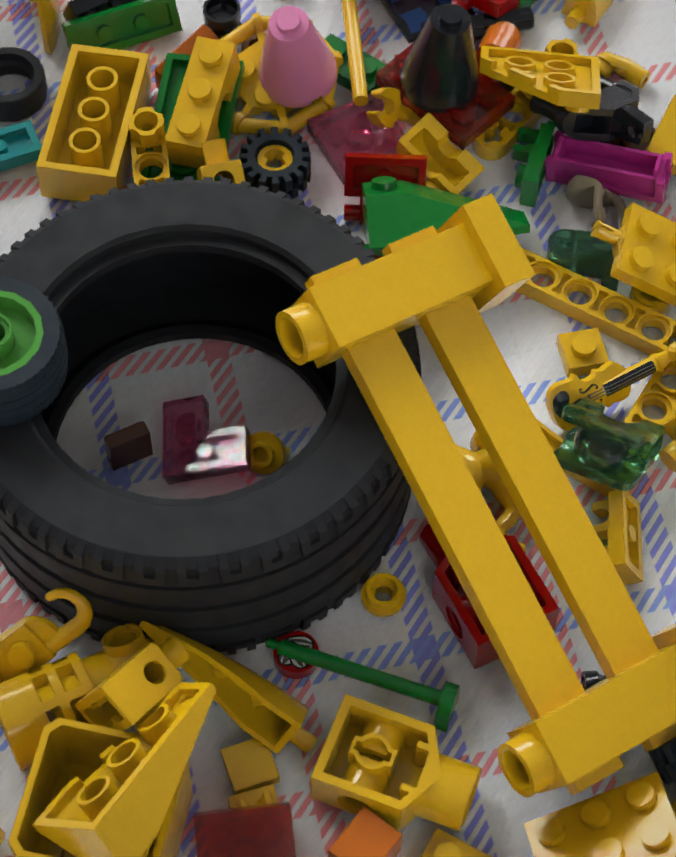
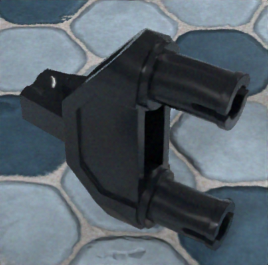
(615, 119)

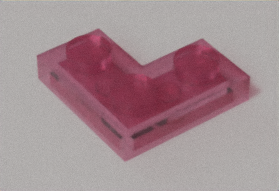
(193, 450)

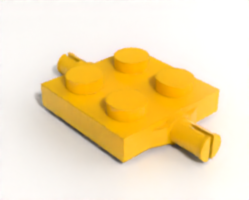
(643, 251)

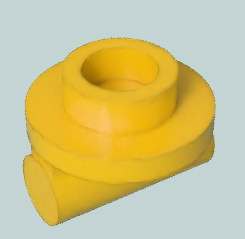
(267, 452)

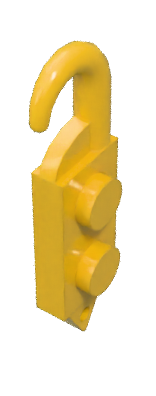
(37, 640)

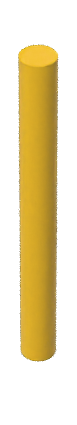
(355, 52)

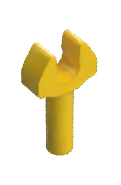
(393, 109)

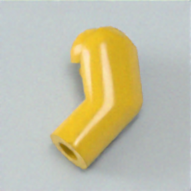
(624, 68)

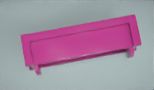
(618, 168)

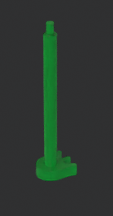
(445, 700)

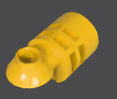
(57, 688)

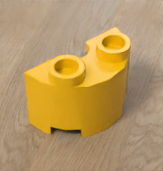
(447, 166)

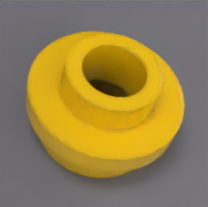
(386, 584)

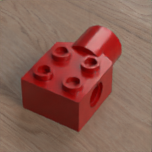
(458, 609)

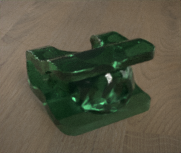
(608, 448)

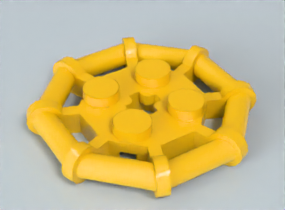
(255, 97)

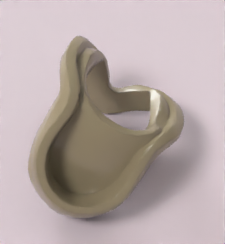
(589, 193)

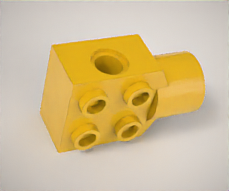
(391, 769)

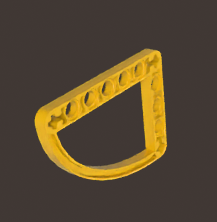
(627, 332)

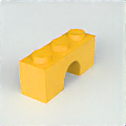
(207, 82)

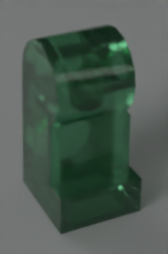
(582, 255)

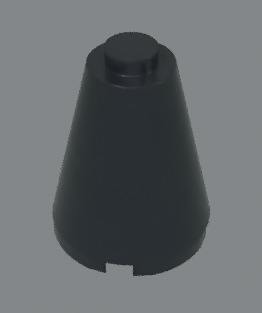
(442, 62)

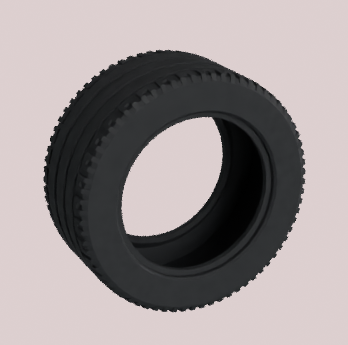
(224, 566)

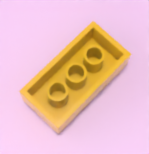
(88, 128)

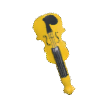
(605, 385)

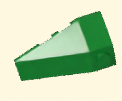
(403, 208)

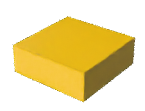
(249, 766)

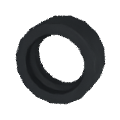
(31, 99)

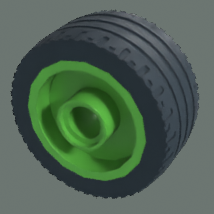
(30, 351)

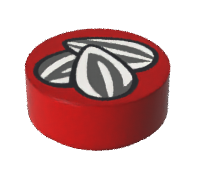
(292, 668)

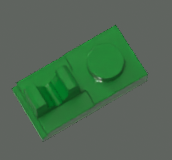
(531, 175)

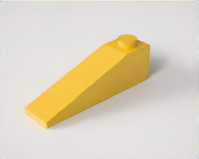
(129, 795)

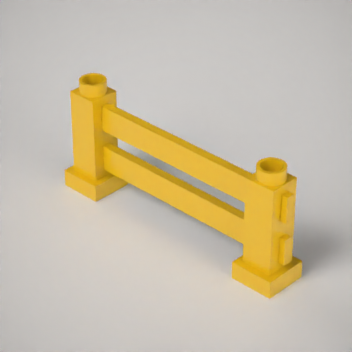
(444, 285)

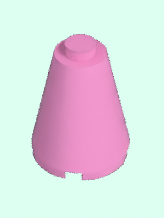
(295, 60)

